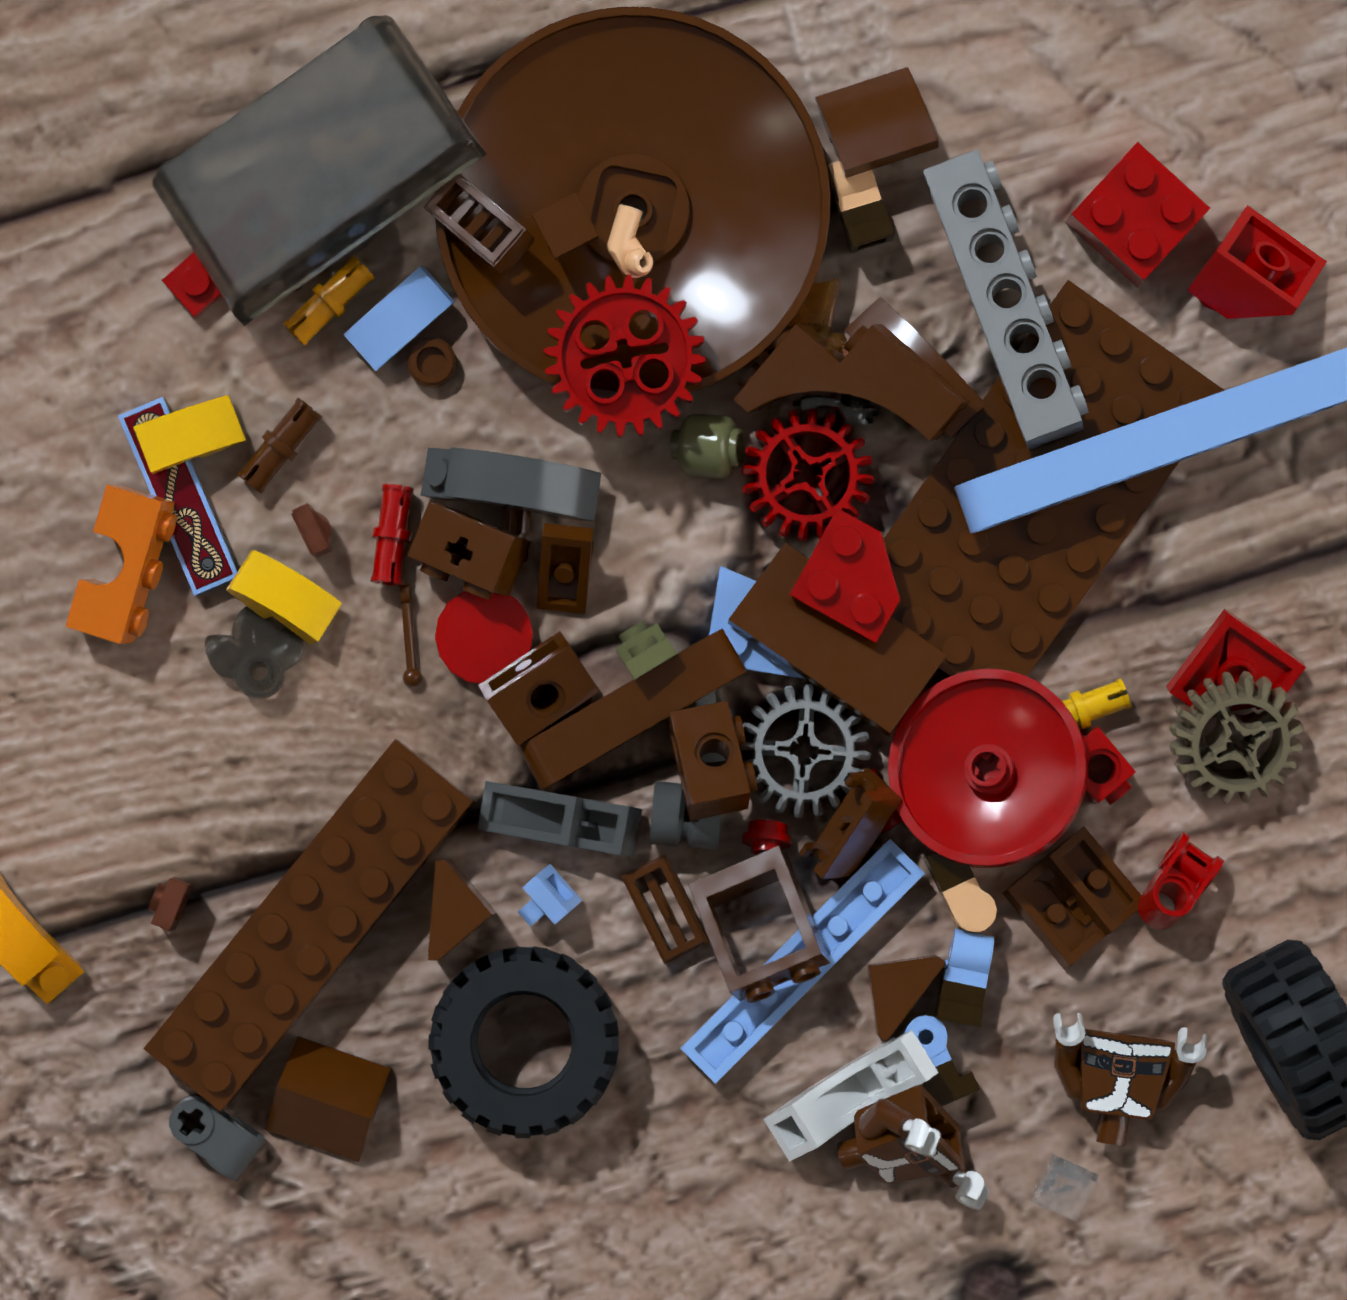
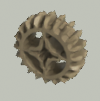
(1253, 728)

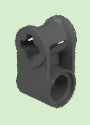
(225, 1141)

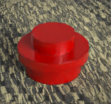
(765, 835)

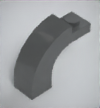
(511, 482)

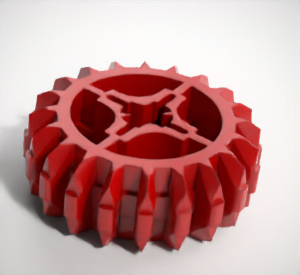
(785, 439)

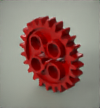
(615, 311)

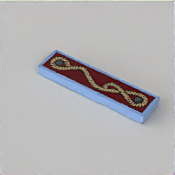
(197, 533)

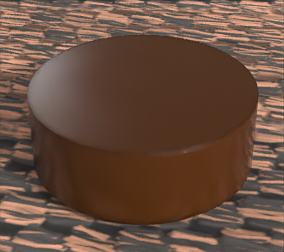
(431, 362)

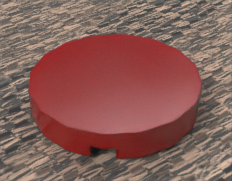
(482, 635)

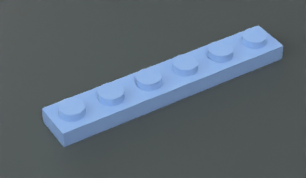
(840, 925)

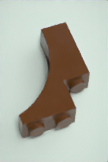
(874, 369)

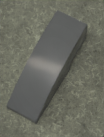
(559, 819)

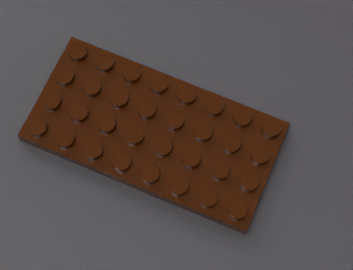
(1012, 587)

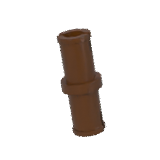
(279, 445)

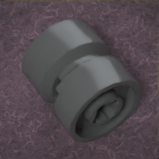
(669, 825)

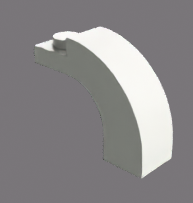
(833, 1101)

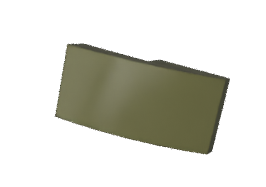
(644, 648)

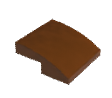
(877, 122)
(1074, 897)

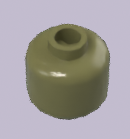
(708, 446)

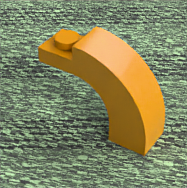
(31, 952)

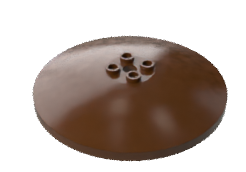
(658, 115)

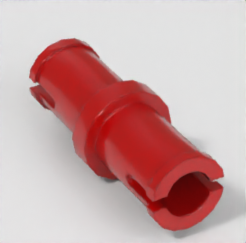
(392, 535)

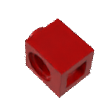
(1117, 783)

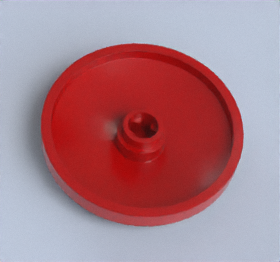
(988, 768)

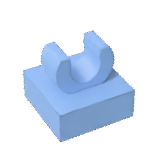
(549, 896)

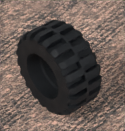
(1294, 1033)
(509, 1108)

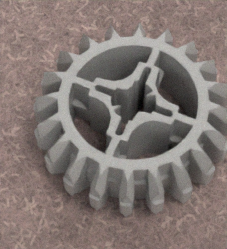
(837, 753)

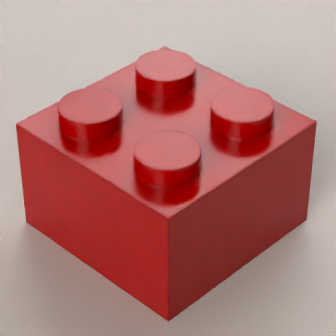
(1137, 214)

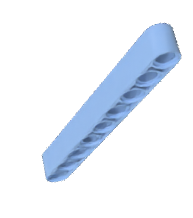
(1154, 442)

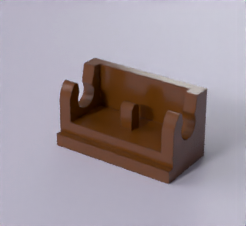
(853, 826)

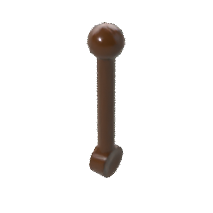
(412, 676)

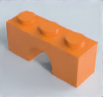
(139, 527)

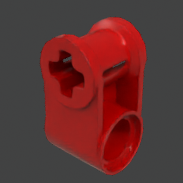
(1182, 877)

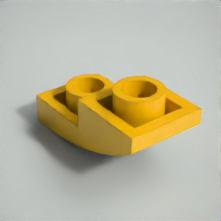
(189, 433)
(285, 594)

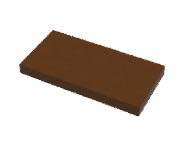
(865, 676)

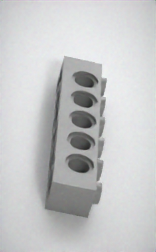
(950, 187)

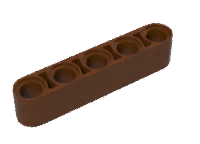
(632, 709)

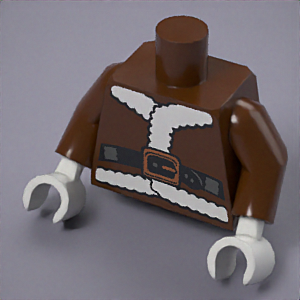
(1122, 1073)
(910, 1140)

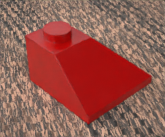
(1256, 271)

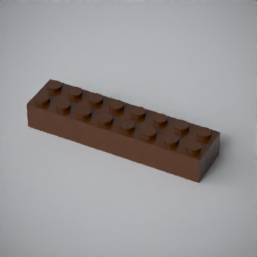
(309, 925)

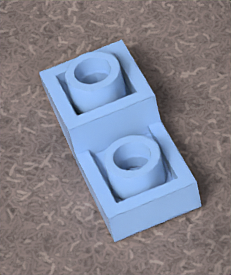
(399, 318)

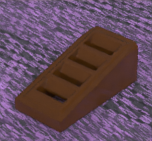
(510, 248)

